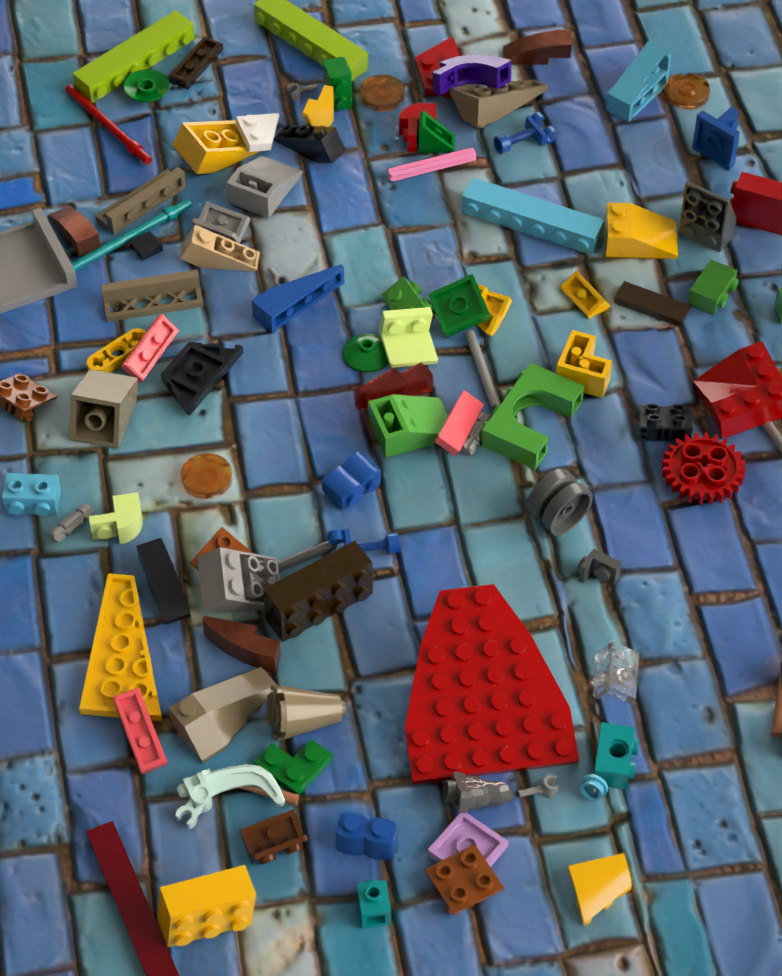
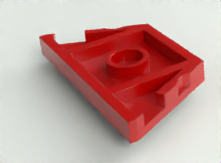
(430, 61)

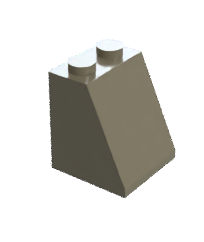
(102, 408)

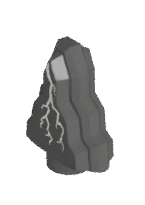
(474, 793)

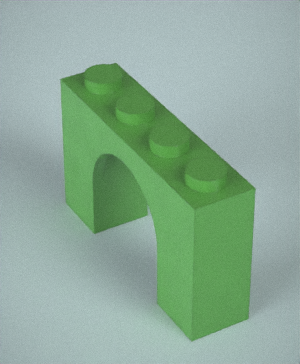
(533, 388)

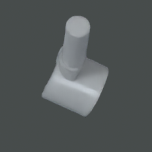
(297, 91)
(279, 279)
(545, 788)

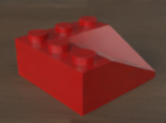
(742, 391)

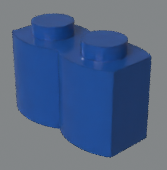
(351, 480)
(366, 836)

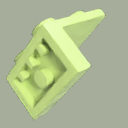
(407, 337)

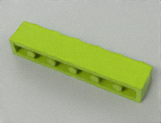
(309, 34)
(132, 55)

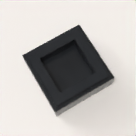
(146, 246)

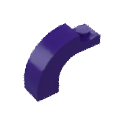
(471, 69)

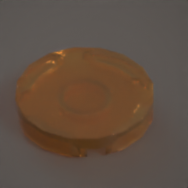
(687, 91)
(382, 92)
(206, 475)

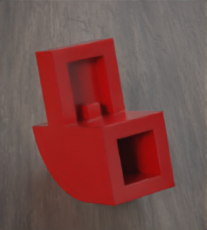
(410, 122)

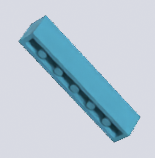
(533, 216)

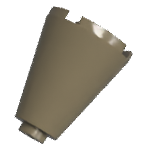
(301, 711)

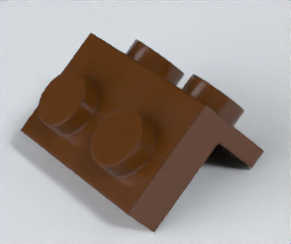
(273, 836)

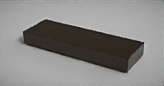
(195, 62)
(652, 303)

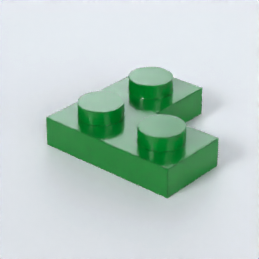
(297, 772)

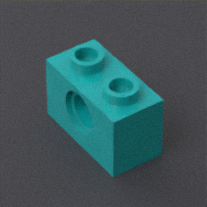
(619, 741)

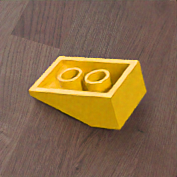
(210, 145)
(639, 233)

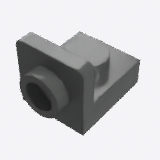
(601, 566)

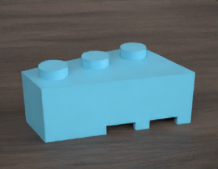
(640, 81)

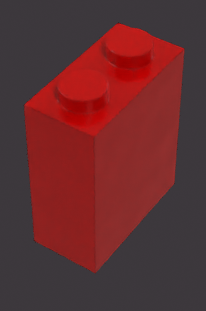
(757, 202)

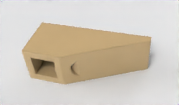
(217, 252)

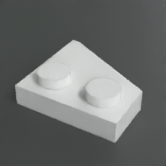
(257, 130)

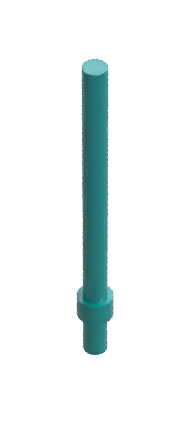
(168, 214)

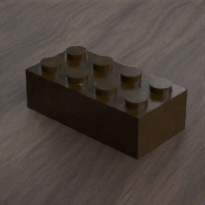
(318, 591)

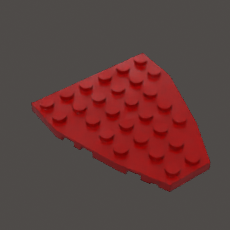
(483, 694)

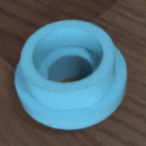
(593, 787)

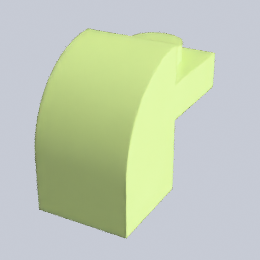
(124, 522)

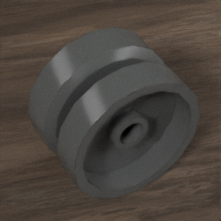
(559, 501)

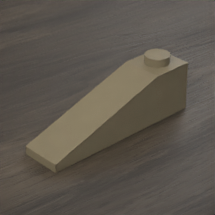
(489, 104)
(215, 714)

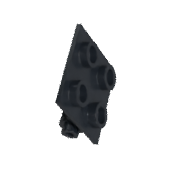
(662, 418)

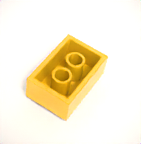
(206, 906)

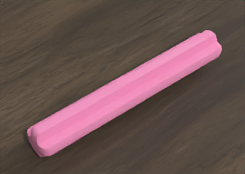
(431, 164)

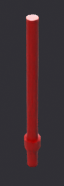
(132, 146)

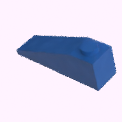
(290, 299)

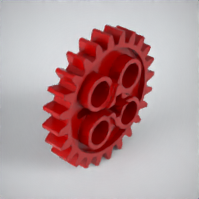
(703, 468)

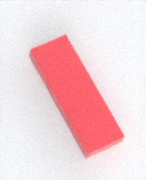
(150, 348)
(459, 423)
(140, 731)

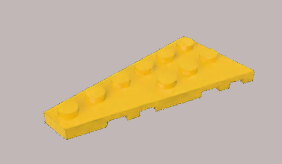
(119, 653)

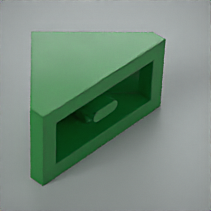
(434, 136)

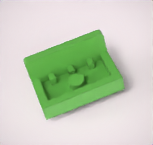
(406, 296)

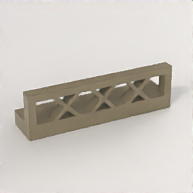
(142, 200)
(151, 291)

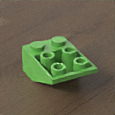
(406, 422)

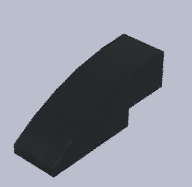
(163, 580)

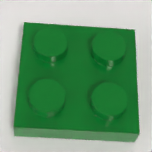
(459, 305)

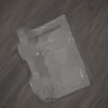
(616, 672)

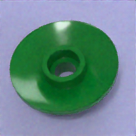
(146, 85)
(365, 353)

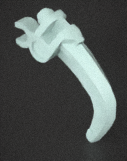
(207, 783)

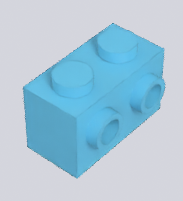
(31, 494)

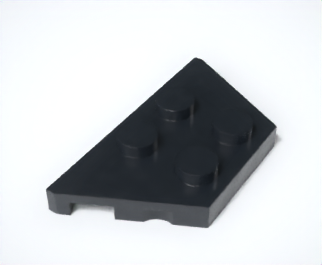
(197, 372)

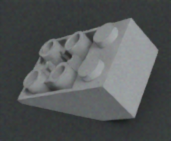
(261, 185)
(235, 579)

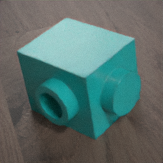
(374, 904)

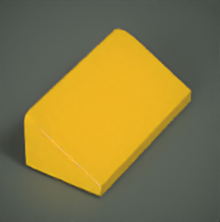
(584, 295)

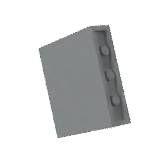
(32, 264)

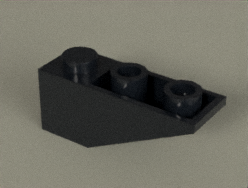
(313, 142)

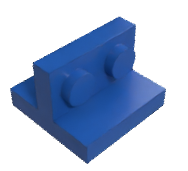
(717, 137)

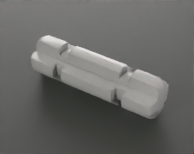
(475, 437)
(70, 523)

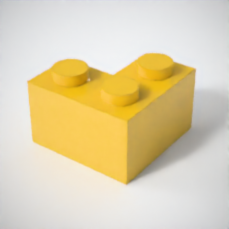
(581, 365)

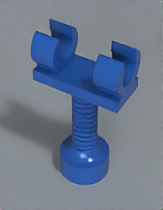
(533, 129)
(389, 543)

